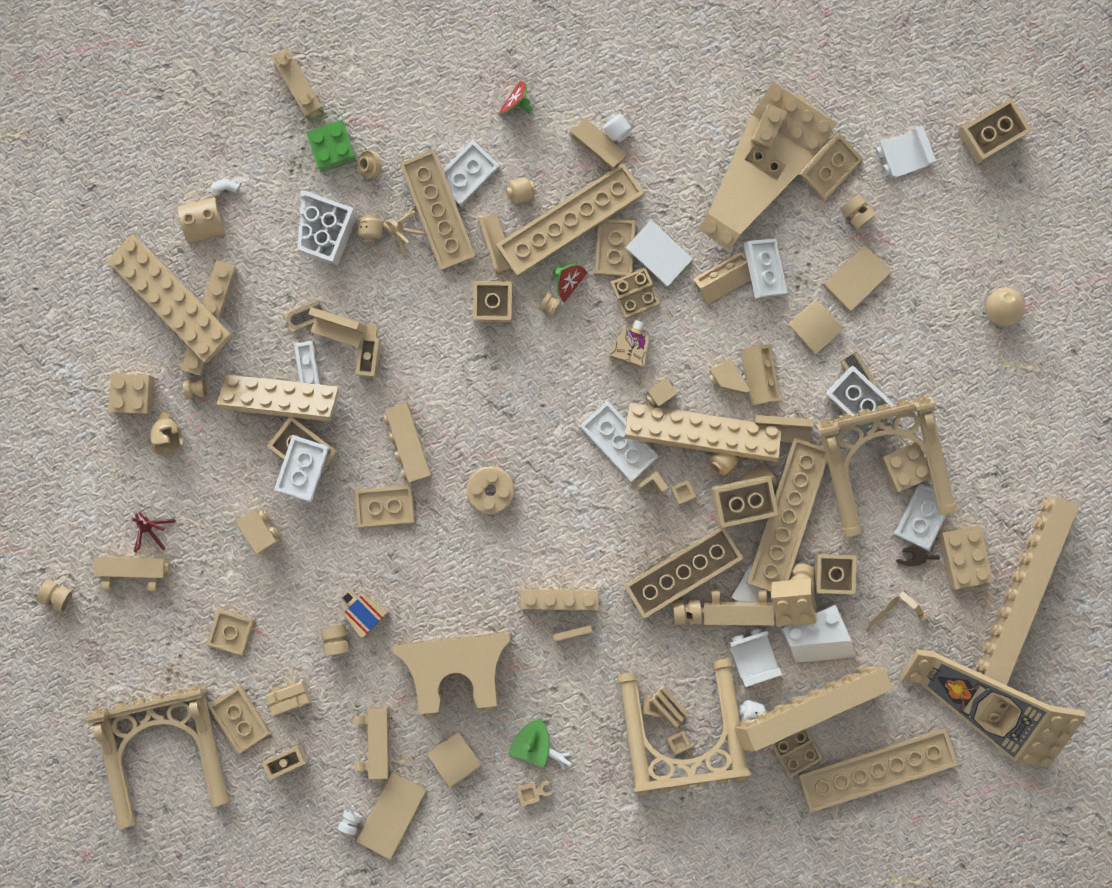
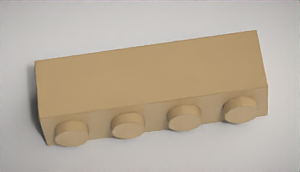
(407, 442)
(559, 599)

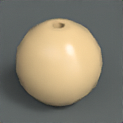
(1005, 307)

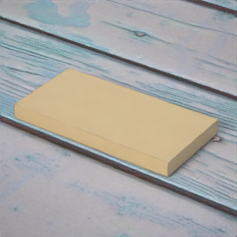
(391, 815)

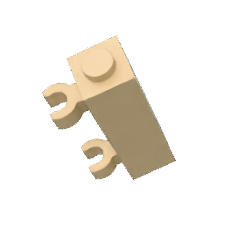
(297, 84)
(131, 567)
(738, 613)
(378, 743)

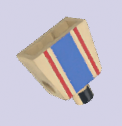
(363, 613)

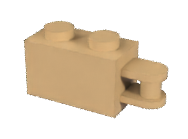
(369, 353)

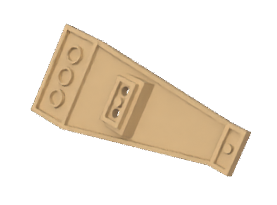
(752, 182)

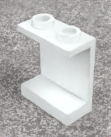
(905, 153)
(754, 657)

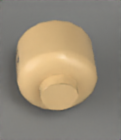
(520, 190)
(370, 229)
(722, 463)

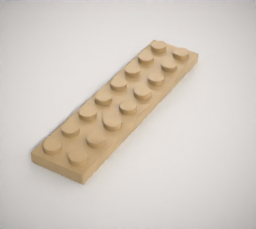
(570, 219)
(169, 298)
(703, 432)
(794, 504)
(877, 770)

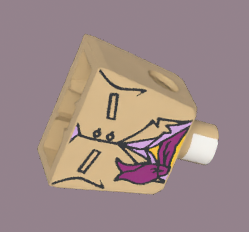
(631, 345)

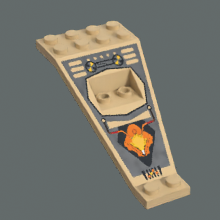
(1006, 717)

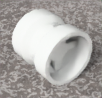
(350, 822)

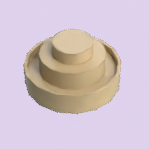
(369, 164)

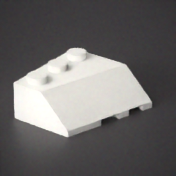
(324, 227)
(819, 641)

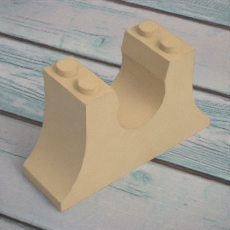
(468, 655)

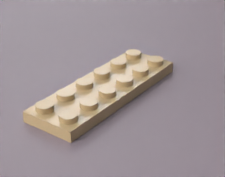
(437, 209)
(278, 397)

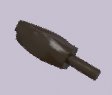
(919, 557)

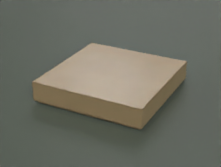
(230, 632)

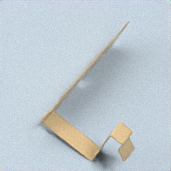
(907, 599)

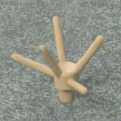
(396, 229)

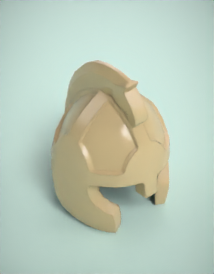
(166, 435)

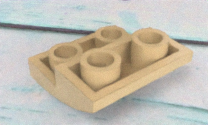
(635, 293)
(815, 326)
(797, 752)
(454, 759)

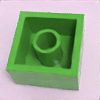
(331, 146)

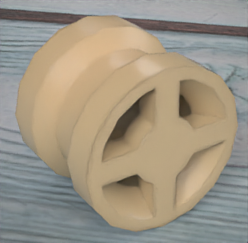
(550, 304)

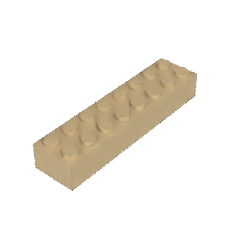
(814, 708)

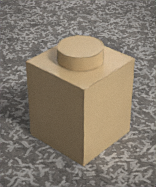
(661, 393)

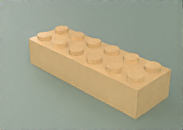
(683, 572)

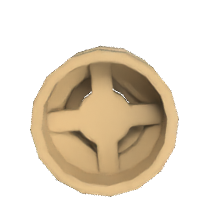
(195, 388)

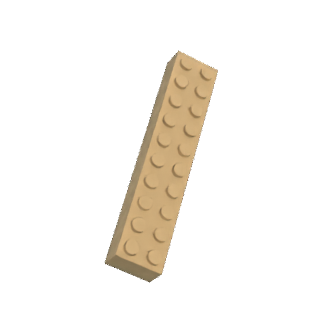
(1027, 588)

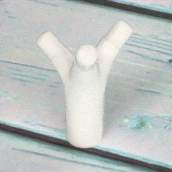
(560, 758)

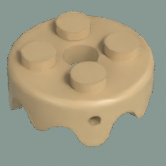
(490, 504)

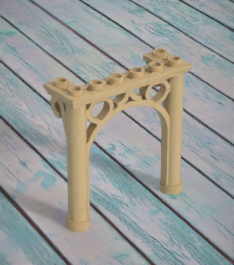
(931, 446)
(639, 743)
(113, 757)

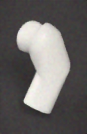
(224, 184)

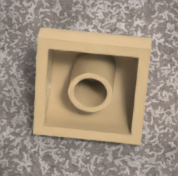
(201, 220)

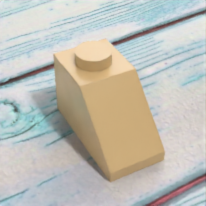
(728, 377)

